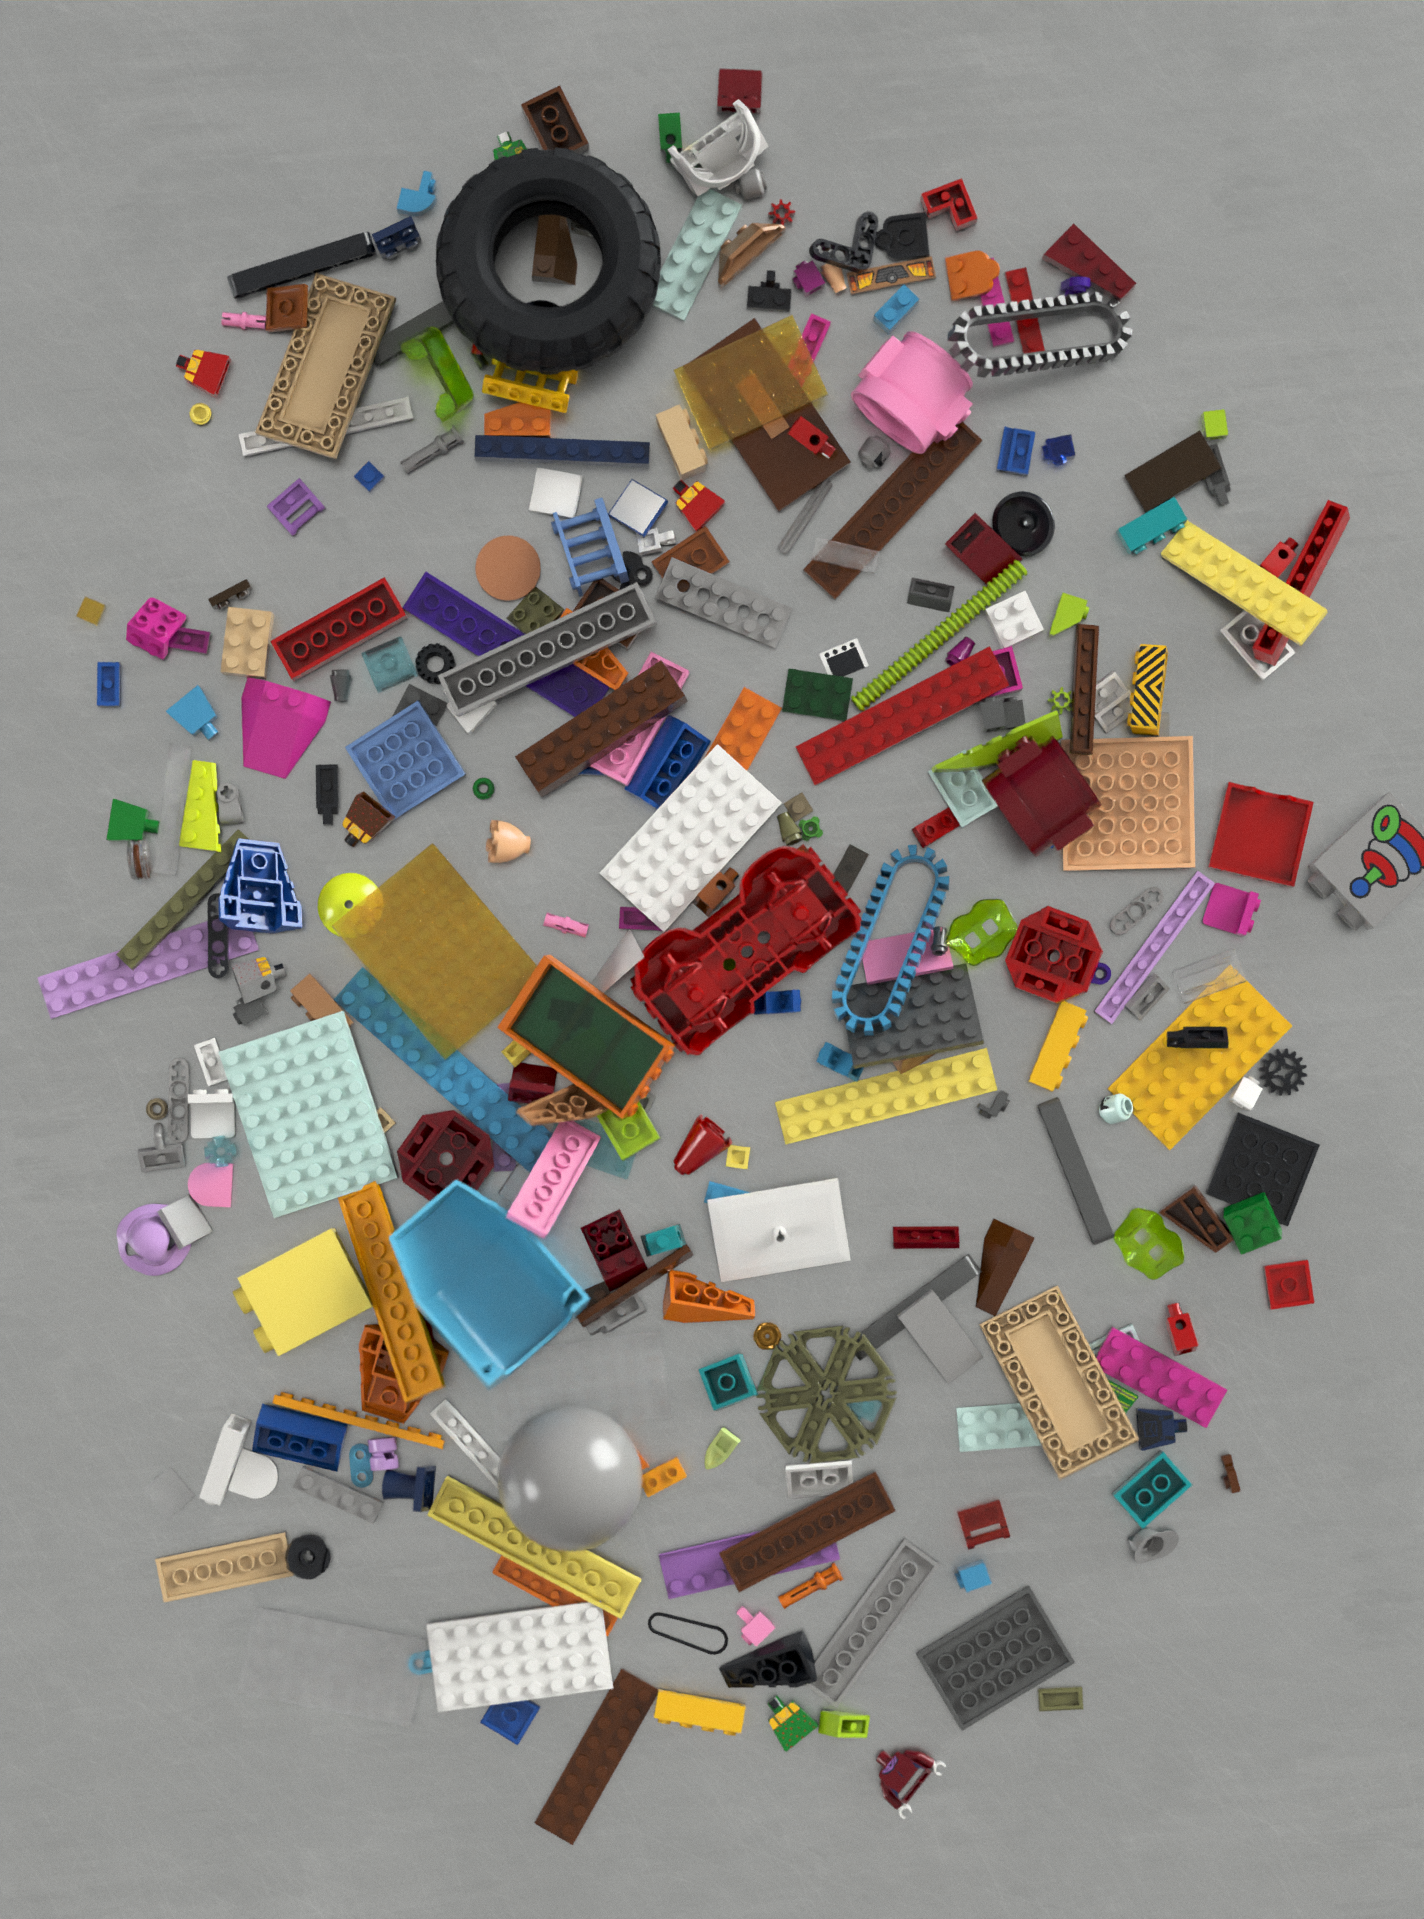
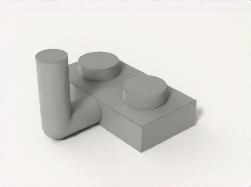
(161, 1155)

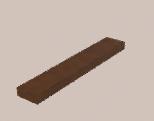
(1084, 689)
(634, 1285)

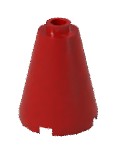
(700, 1146)

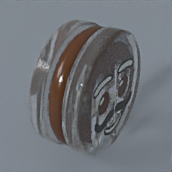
(139, 859)

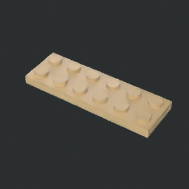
(223, 1567)

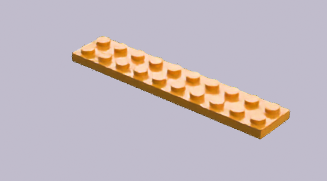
(397, 1316)

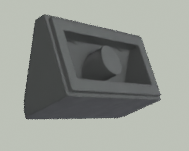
(930, 594)

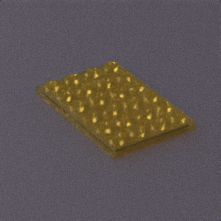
(751, 382)

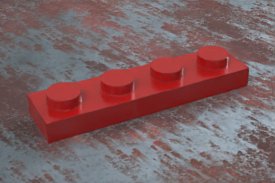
(1028, 329)

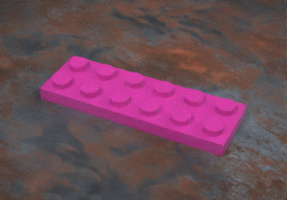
(1159, 1377)

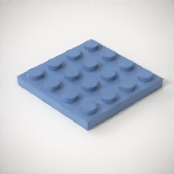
(405, 760)

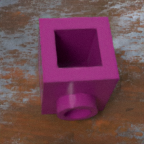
(807, 278)

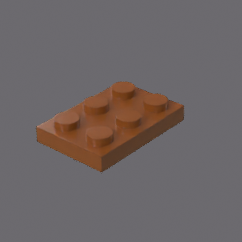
(696, 550)

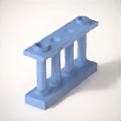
(605, 532)

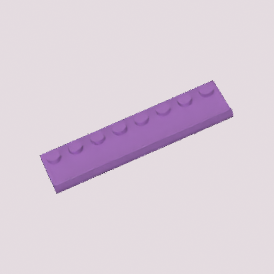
(702, 1569)

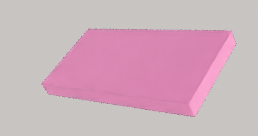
(886, 956)

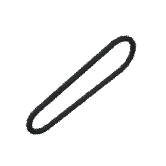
(692, 1622)

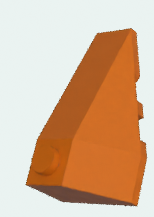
(602, 666)
(696, 1301)

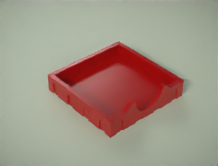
(1260, 834)

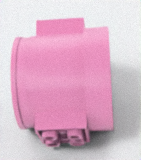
(913, 392)

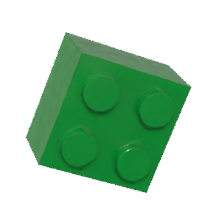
(1252, 1223)

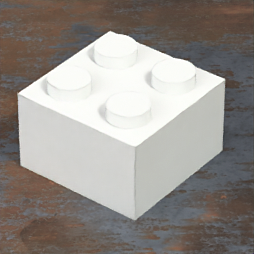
(1014, 620)

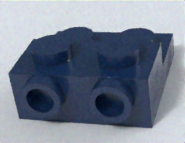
(396, 237)

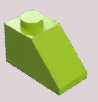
(1068, 614)
(843, 1724)

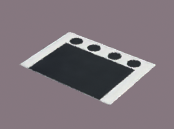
(844, 659)

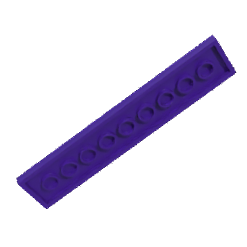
(483, 631)

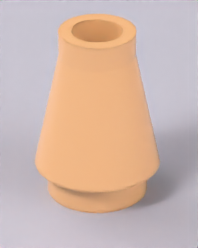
(834, 277)

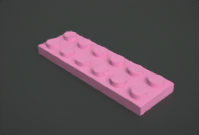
(625, 760)
(553, 1177)

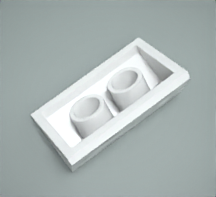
(1242, 635)
(817, 1478)

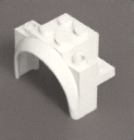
(719, 154)

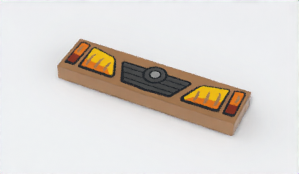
(891, 275)

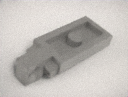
(617, 1316)

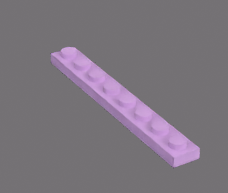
(1154, 947)

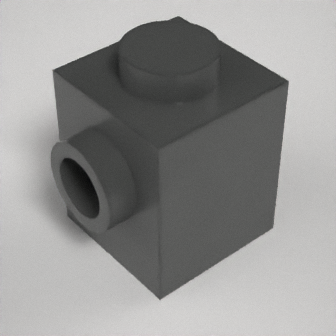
(249, 1012)

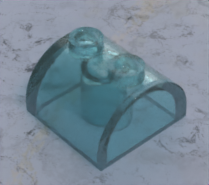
(389, 664)

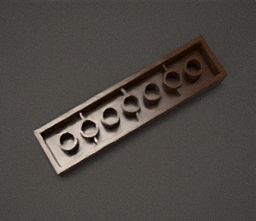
(601, 728)

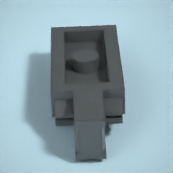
(1218, 482)

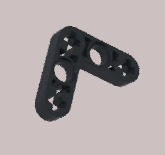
(857, 251)

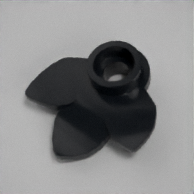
(634, 566)

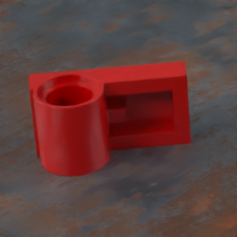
(935, 827)

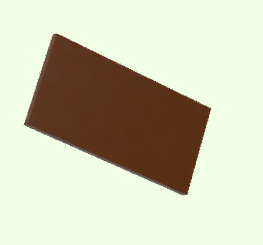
(782, 463)

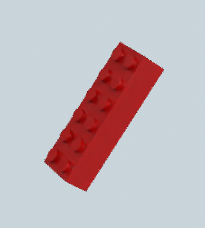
(338, 629)

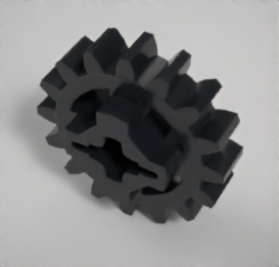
(1285, 1082)

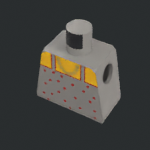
(256, 978)

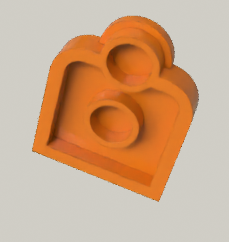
(971, 274)

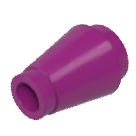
(960, 651)

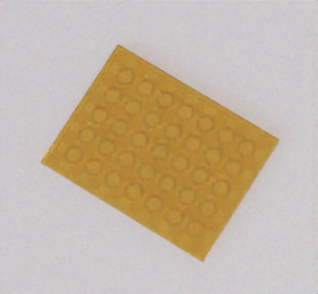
(437, 951)

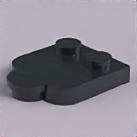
(904, 236)

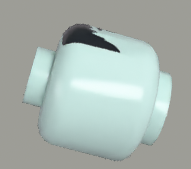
(1116, 1108)

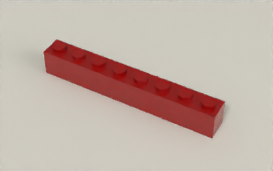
(1306, 573)

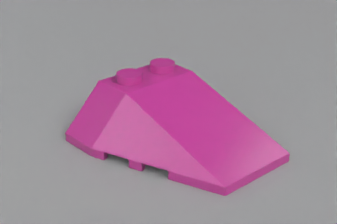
(278, 725)

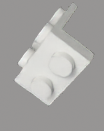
(212, 1114)

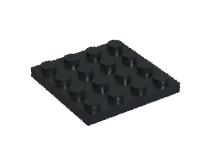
(1263, 1160)

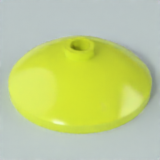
(337, 892)

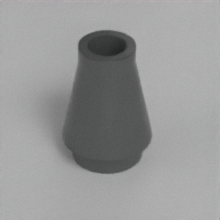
(340, 684)

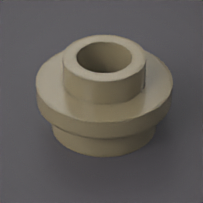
(150, 1112)

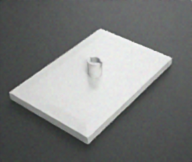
(750, 1223)

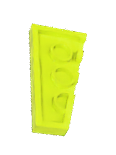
(200, 813)

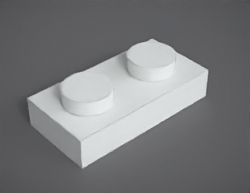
(211, 1062)

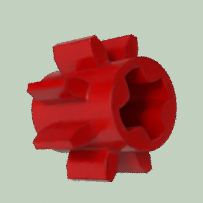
(786, 209)

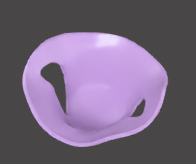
(150, 1240)

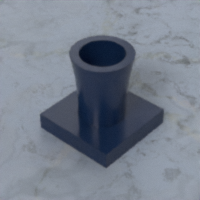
(407, 1486)

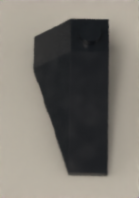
(779, 1663)

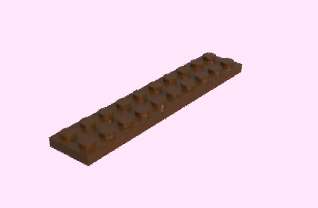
(895, 504)

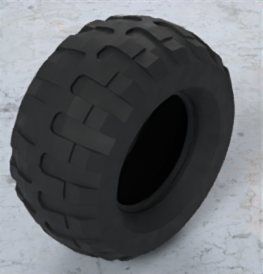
(534, 186)

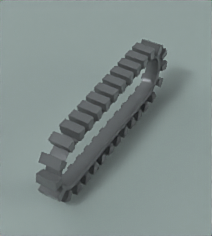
(1038, 309)

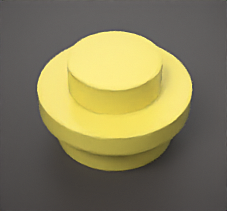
(200, 413)

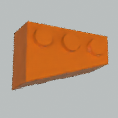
(518, 421)

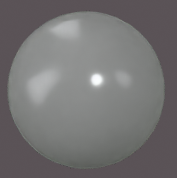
(569, 1478)

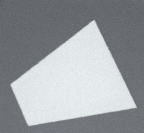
(619, 963)

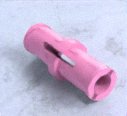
(244, 320)
(566, 925)

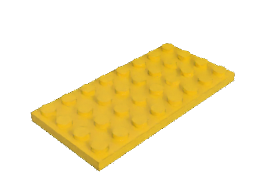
(1180, 1085)

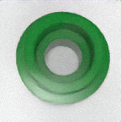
(483, 781)

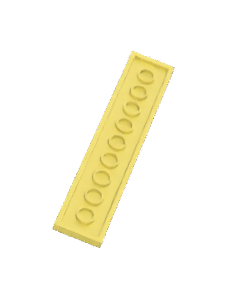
(886, 1096)
(575, 1571)

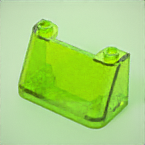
(432, 344)

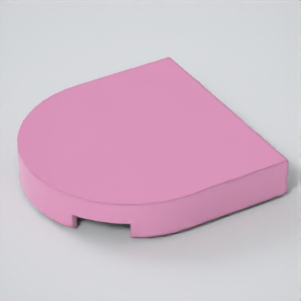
(211, 1185)

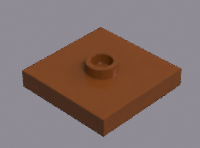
(286, 308)

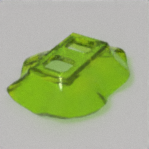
(991, 945)
(1138, 1255)

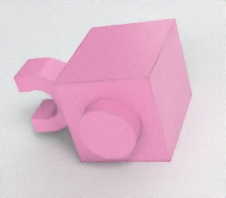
(756, 1626)

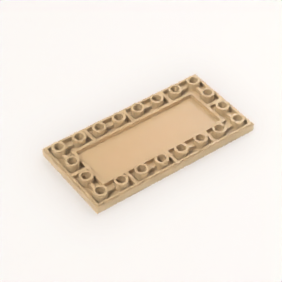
(326, 366)
(1059, 1382)

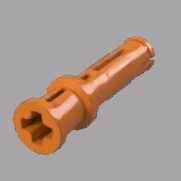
(819, 1578)

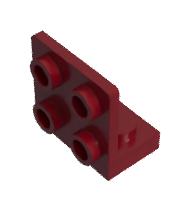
(740, 85)
(531, 1083)

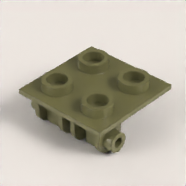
(535, 611)

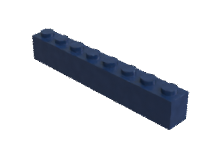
(562, 451)

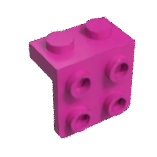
(154, 627)
(1231, 909)

